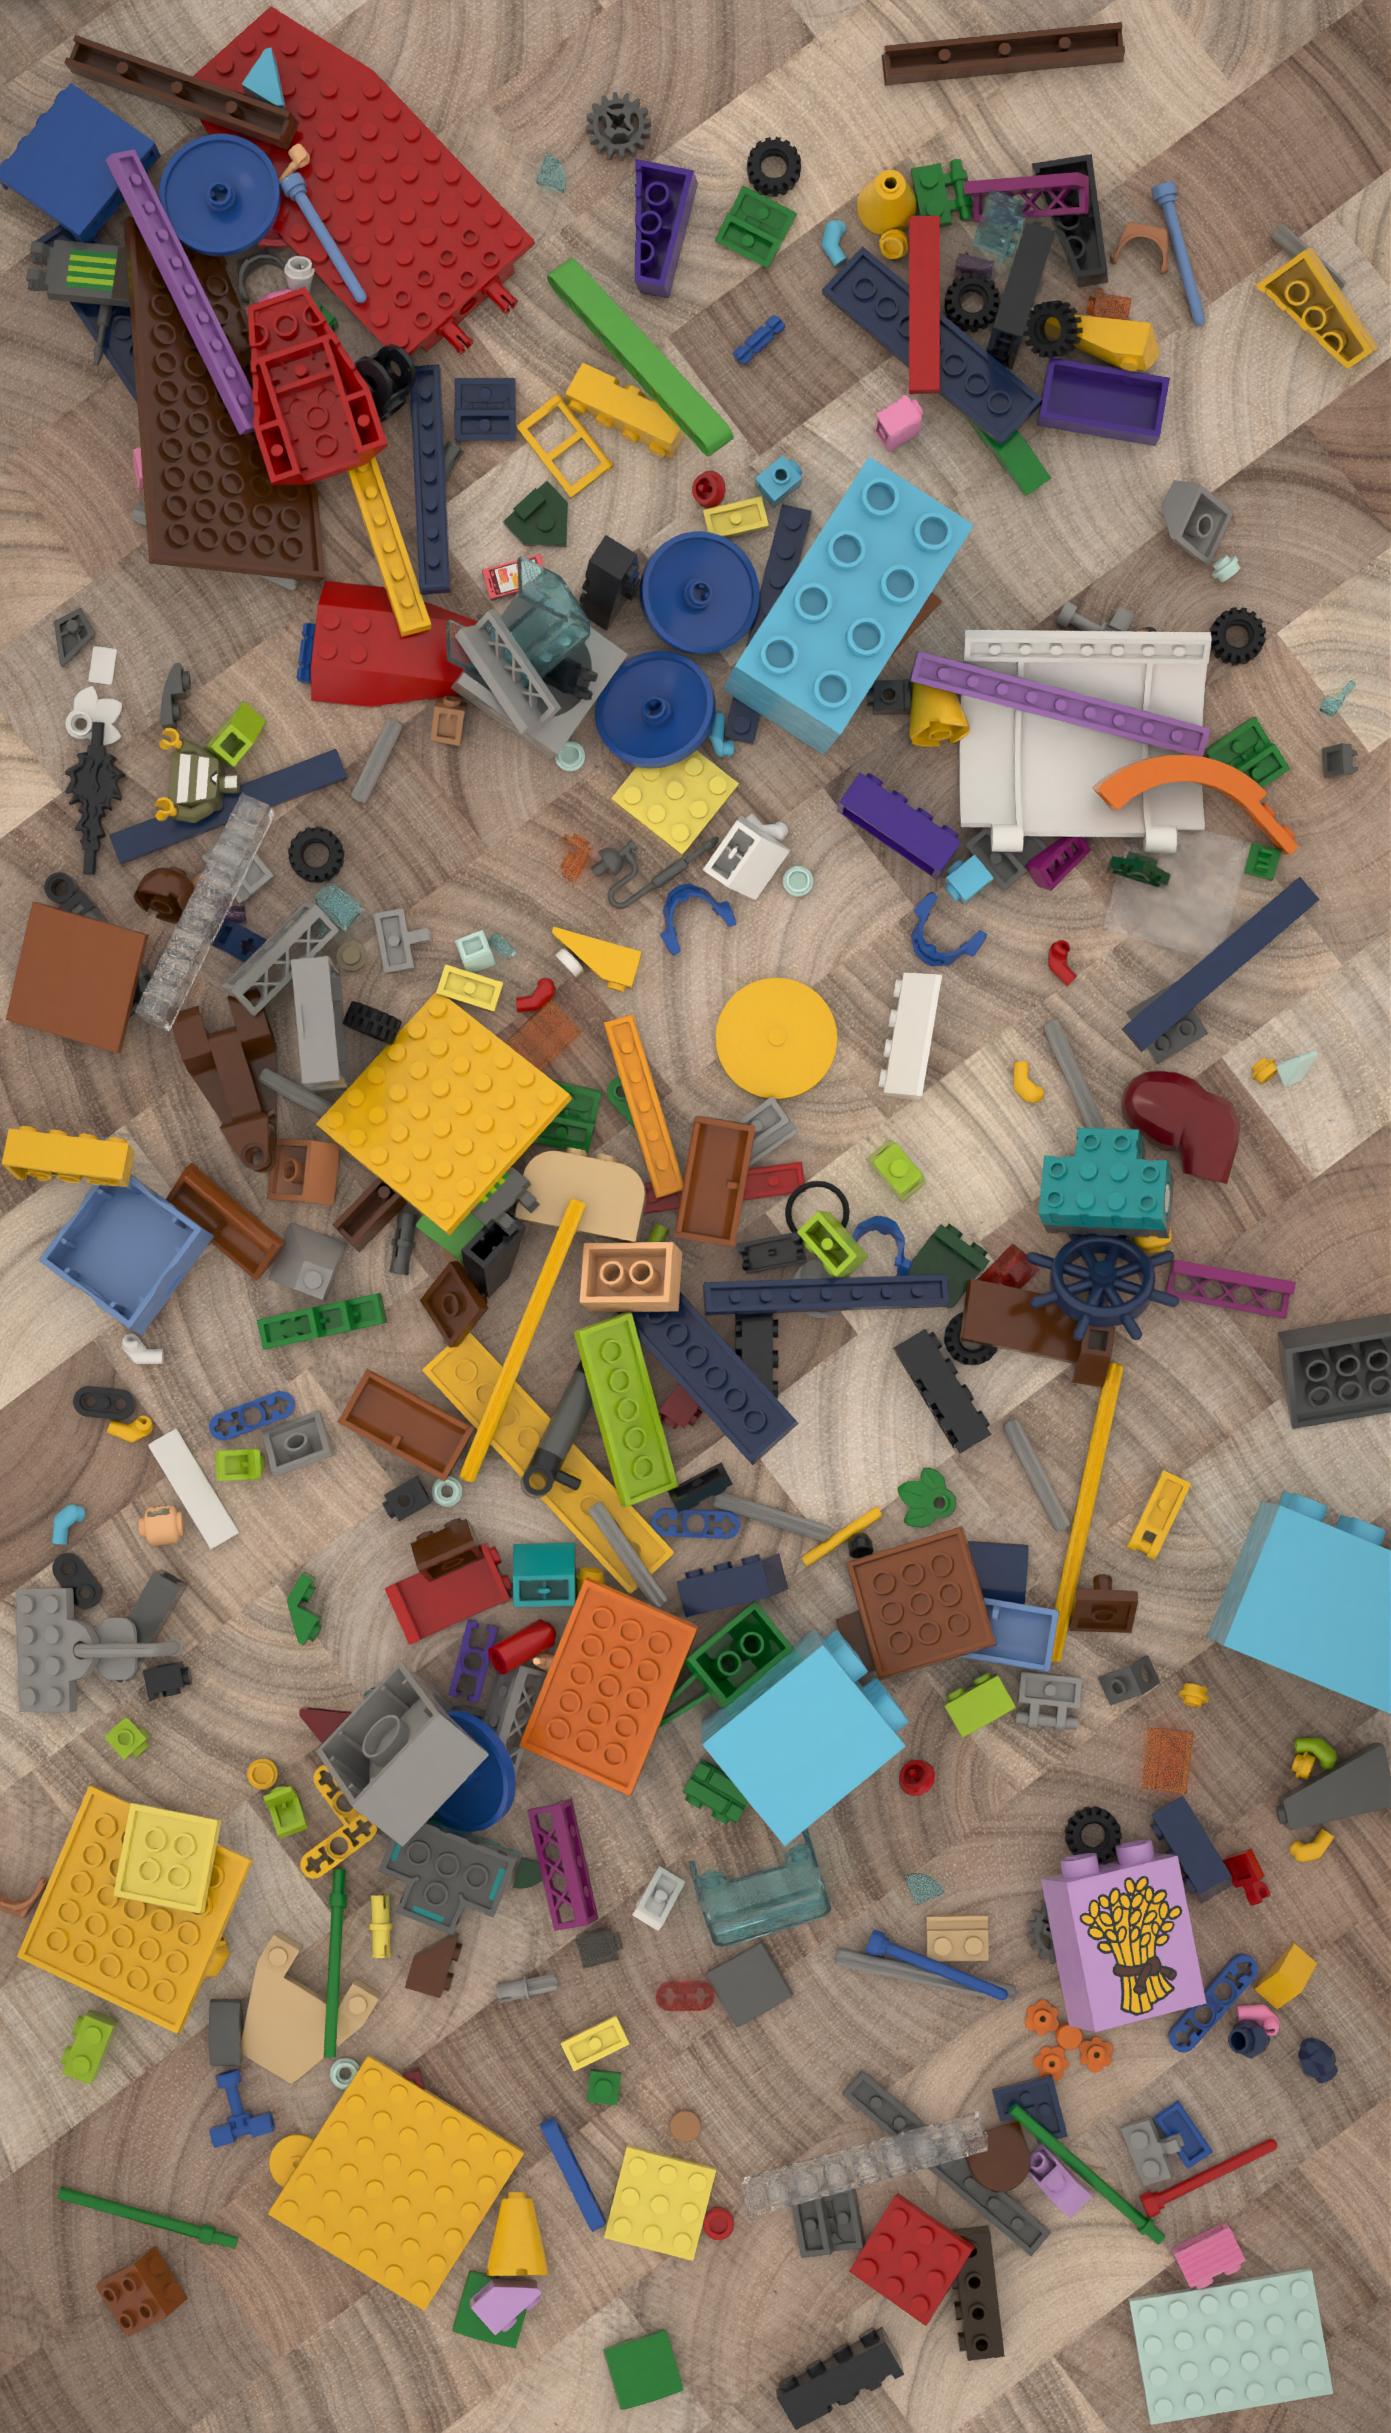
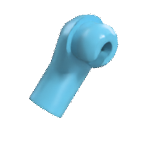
(831, 239)
(716, 736)
(64, 1520)

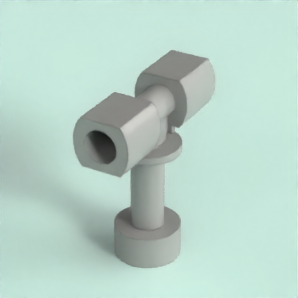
(1120, 621)

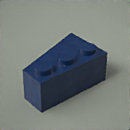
(731, 1584)

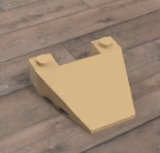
(288, 2019)

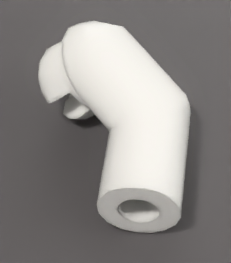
(777, 831)
(139, 1353)

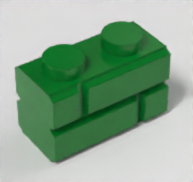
(716, 1791)

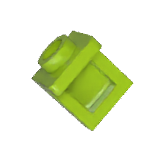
(238, 1464)
(128, 1739)
(286, 1811)

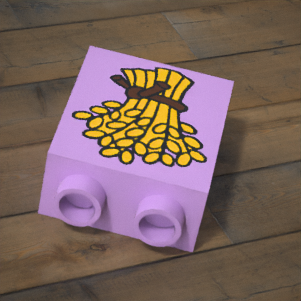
(1122, 1937)

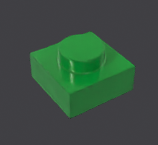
(603, 2087)

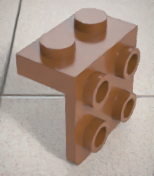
(141, 2292)

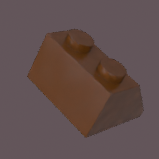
(446, 1549)

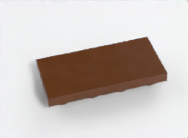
(1005, 1320)

